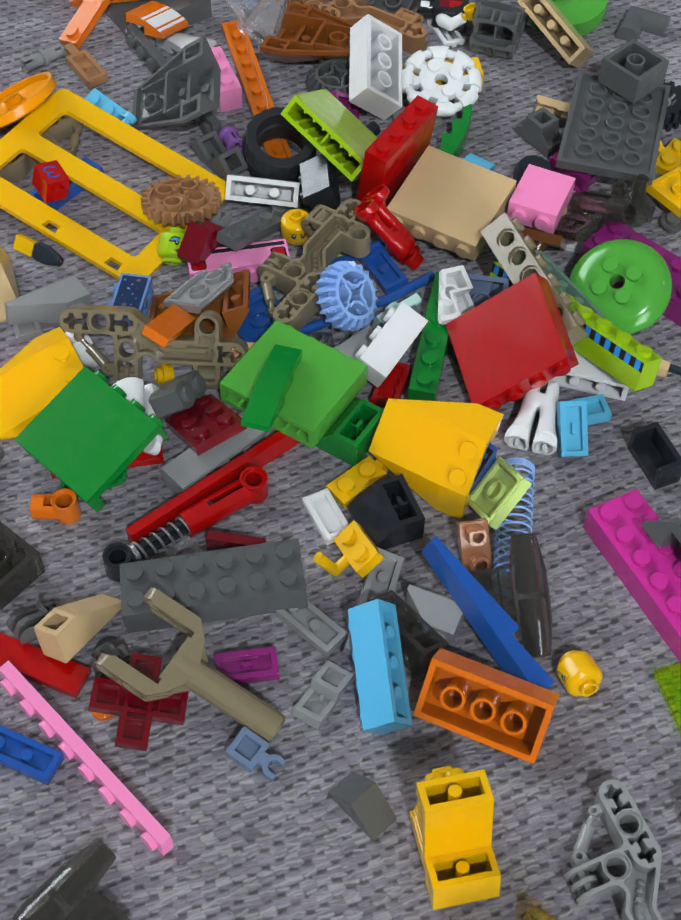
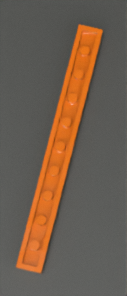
(252, 82)

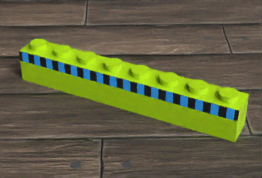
(610, 347)

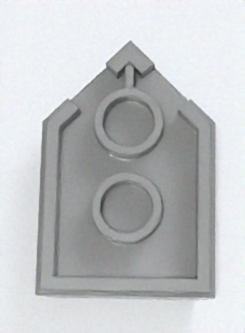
(202, 289)

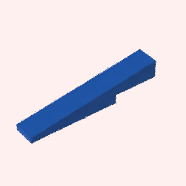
(485, 616)

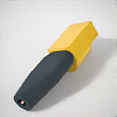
(38, 250)

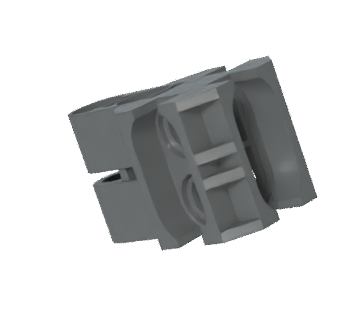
(497, 28)

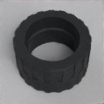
(272, 125)

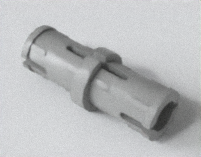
(42, 57)

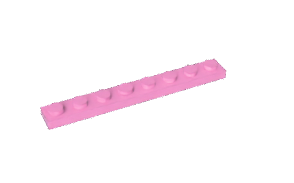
(91, 766)

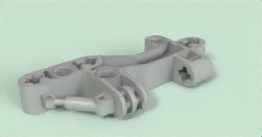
(639, 880)

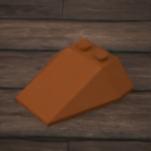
(308, 36)

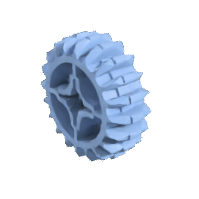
(347, 296)

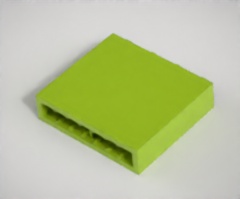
(331, 129)

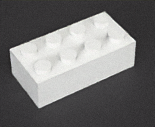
(375, 67)

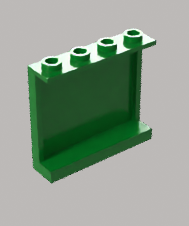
(89, 435)

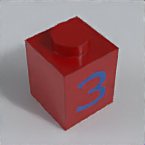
(51, 181)

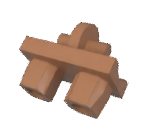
(474, 544)

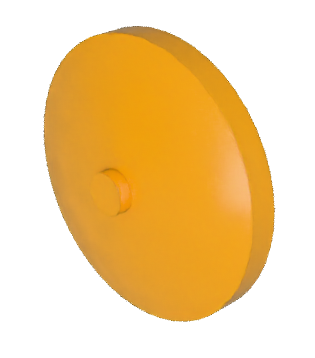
(25, 97)

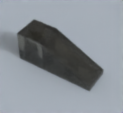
(417, 637)

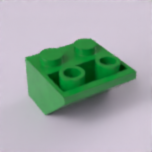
(352, 432)

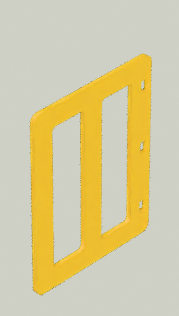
(71, 235)

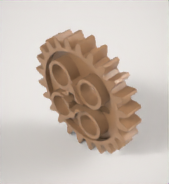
(181, 200)

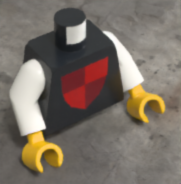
(449, 13)

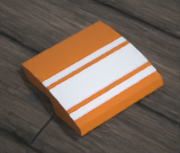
(157, 19)

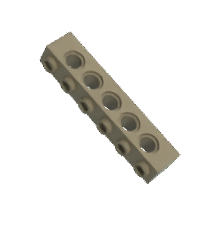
(499, 237)

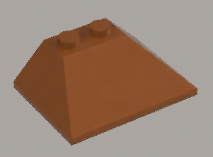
(231, 305)

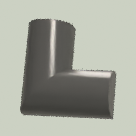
(642, 20)

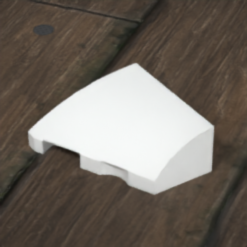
(179, 40)
(453, 294)

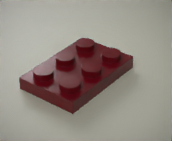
(205, 424)

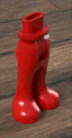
(390, 230)

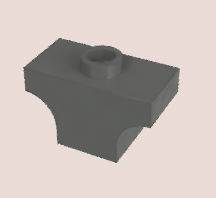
(541, 131)

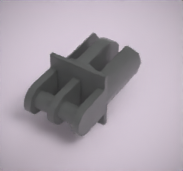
(23, 623)

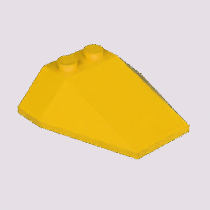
(34, 379)
(436, 447)

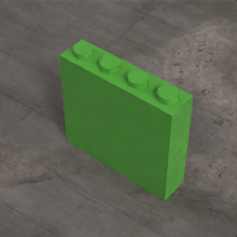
(320, 387)

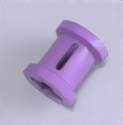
(230, 140)

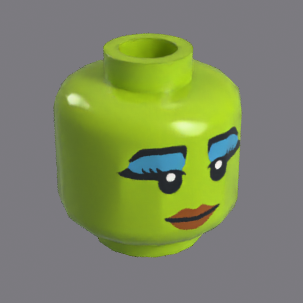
(169, 245)

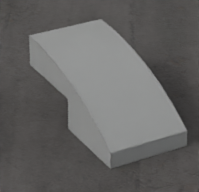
(323, 695)

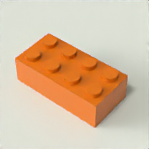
(486, 705)

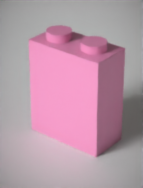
(541, 198)

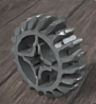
(330, 75)

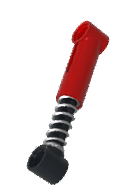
(192, 520)

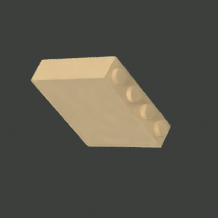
(451, 202)

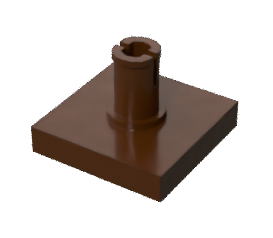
(545, 239)

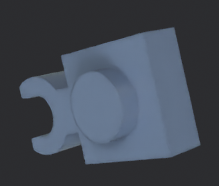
(250, 751)

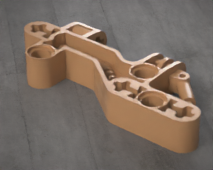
(403, 21)

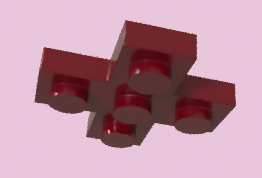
(134, 713)

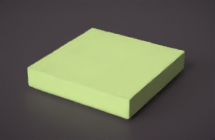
(498, 492)

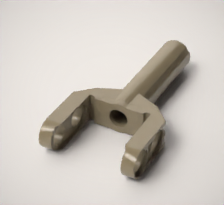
(191, 672)

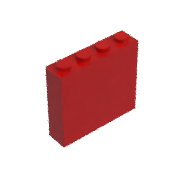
(398, 148)
(512, 343)

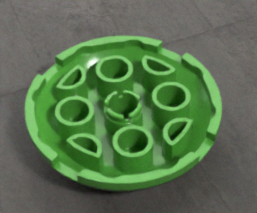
(645, 278)

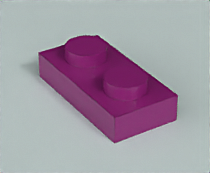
(249, 665)

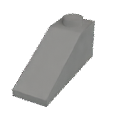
(47, 303)

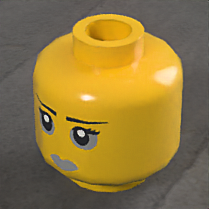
(291, 227)
(579, 673)

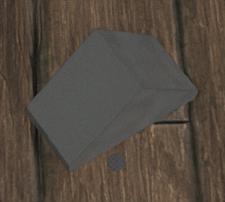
(364, 804)

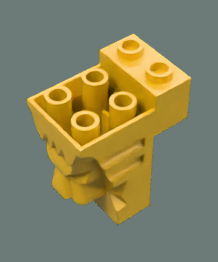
(455, 836)

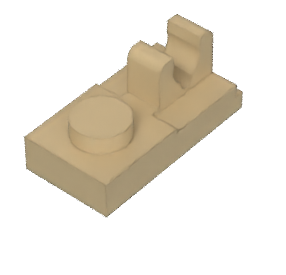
(554, 106)

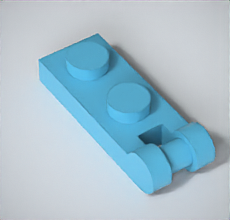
(106, 104)

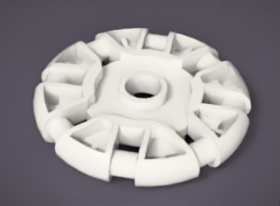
(441, 70)

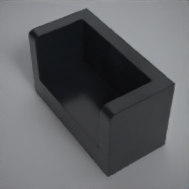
(655, 455)

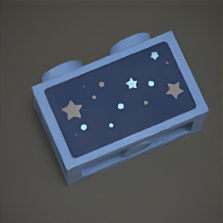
(133, 291)

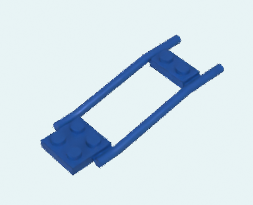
(380, 267)

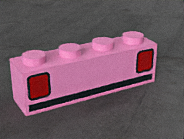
(246, 258)

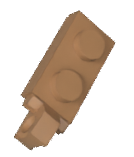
(85, 66)

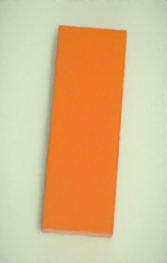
(168, 325)

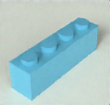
(379, 667)

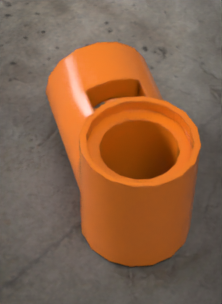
(53, 506)

